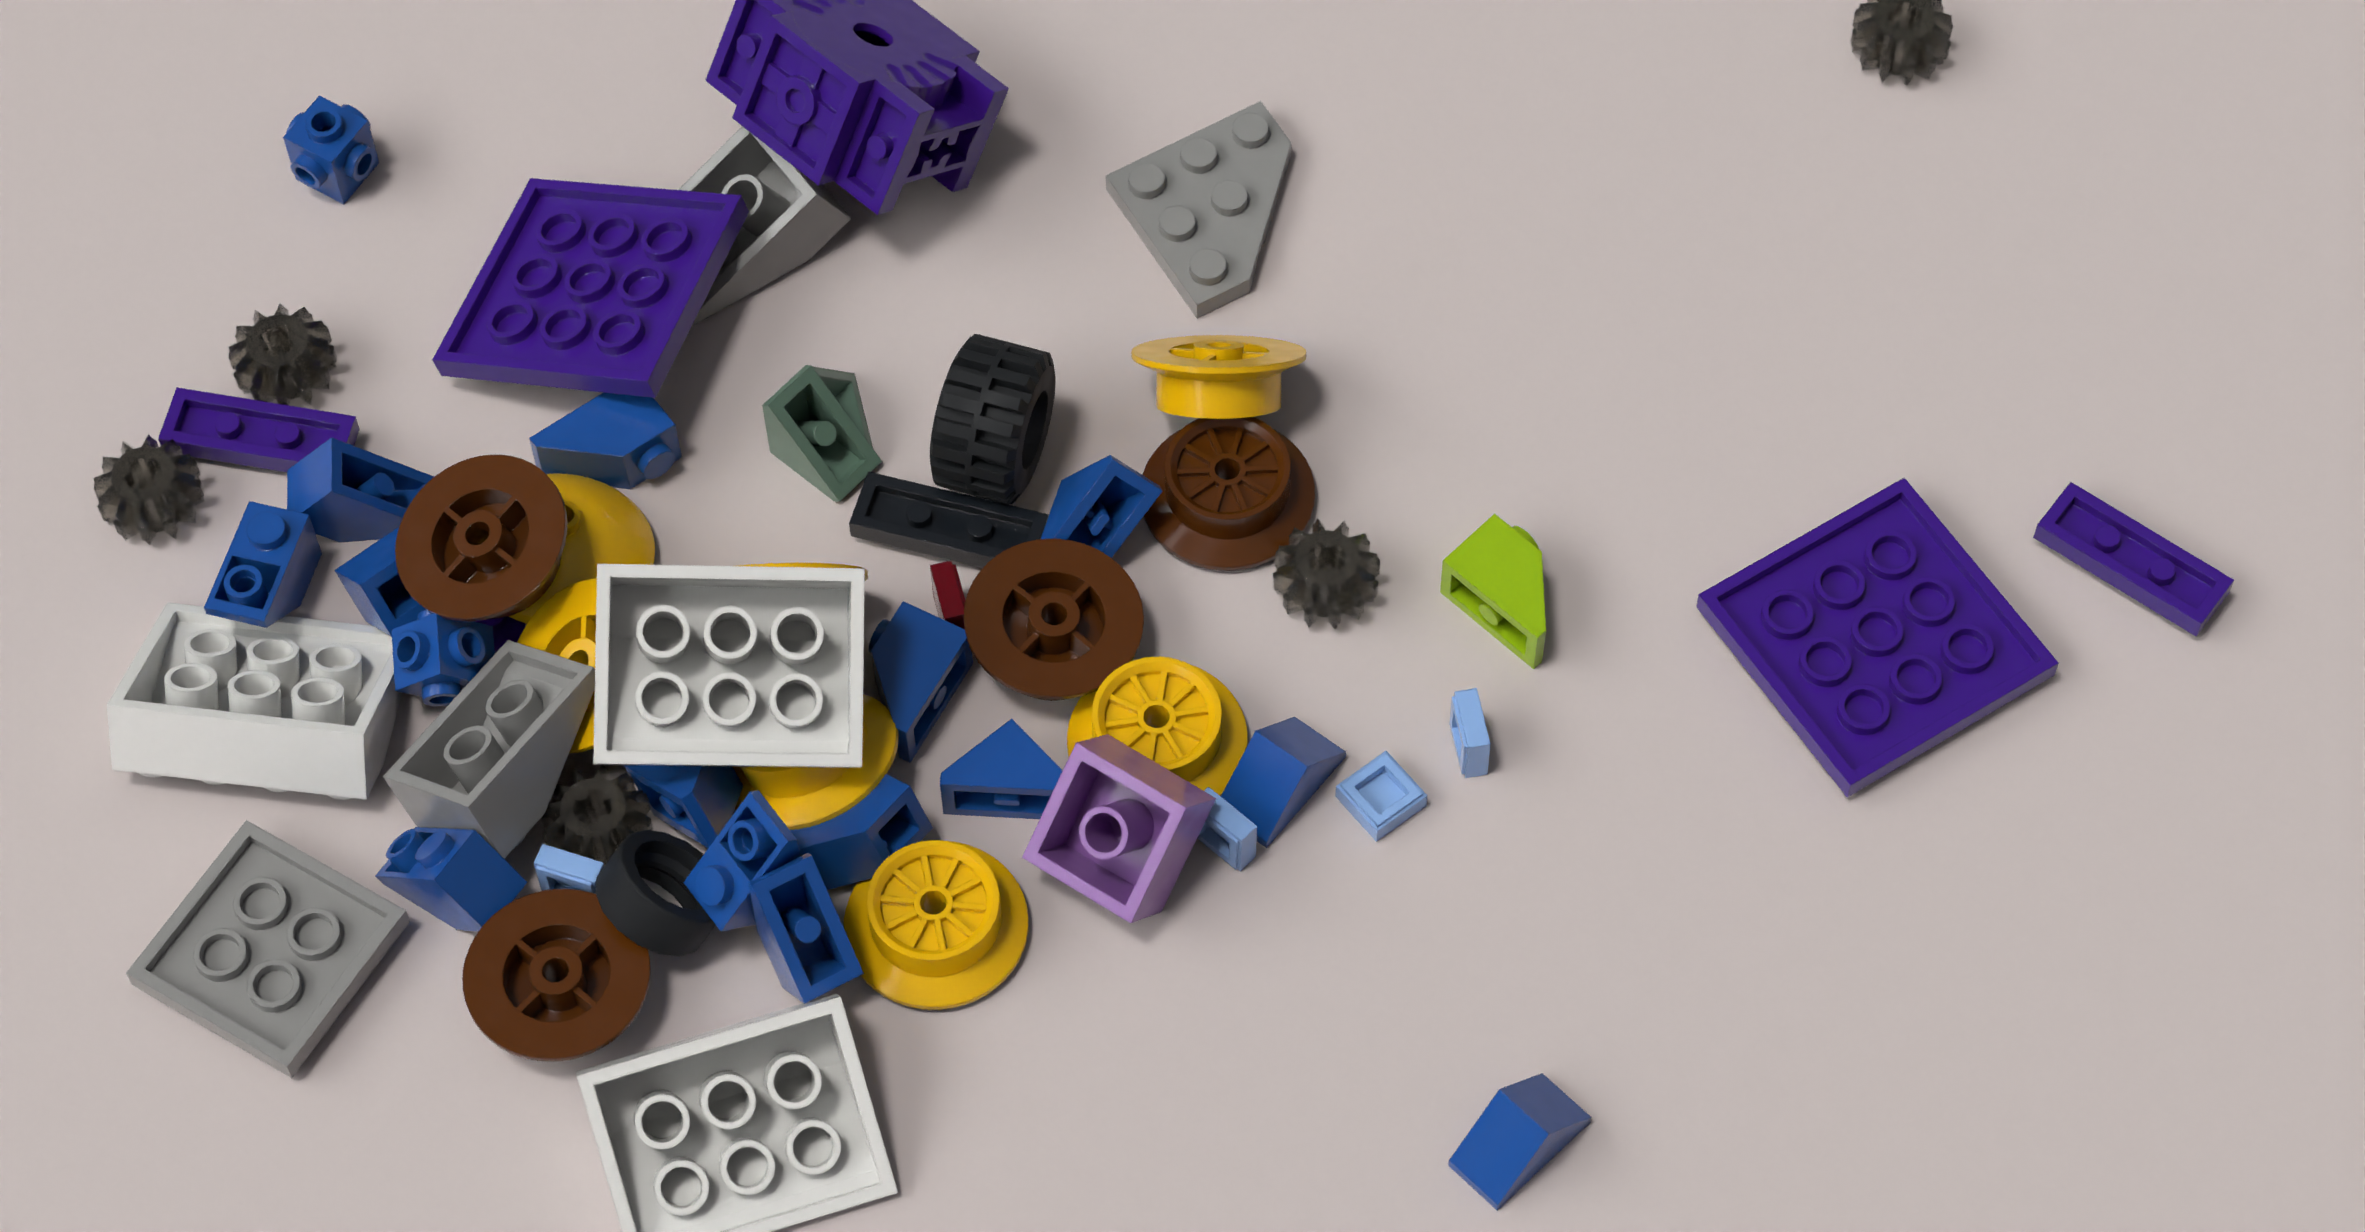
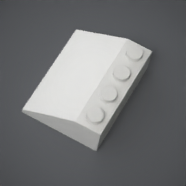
(729, 666)
(257, 704)
(740, 1126)

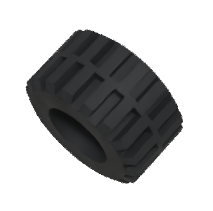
(992, 419)

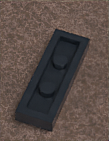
(940, 521)

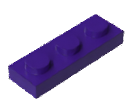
(250, 430)
(2133, 559)

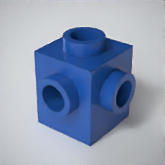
(331, 148)
(439, 656)

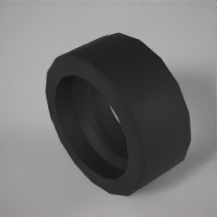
(642, 912)

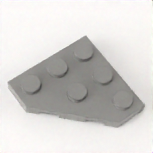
(1207, 204)

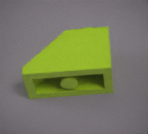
(1500, 586)

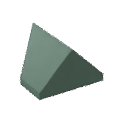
(821, 430)

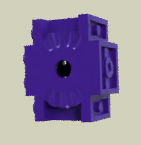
(858, 92)

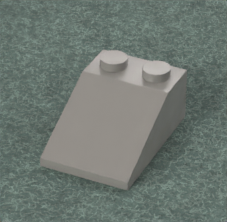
(785, 220)
(496, 747)

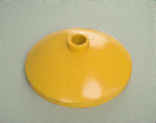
(600, 530)

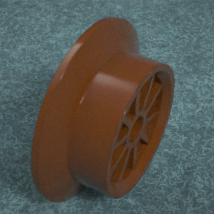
(1228, 493)
(482, 539)
(1053, 618)
(554, 977)

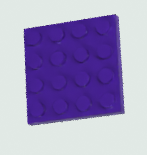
(591, 287)
(1876, 636)

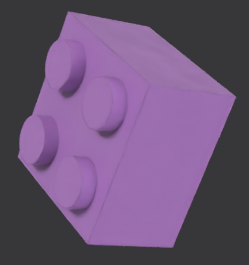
(1118, 828)

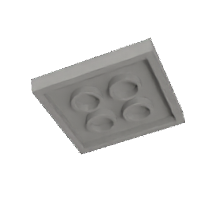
(268, 948)

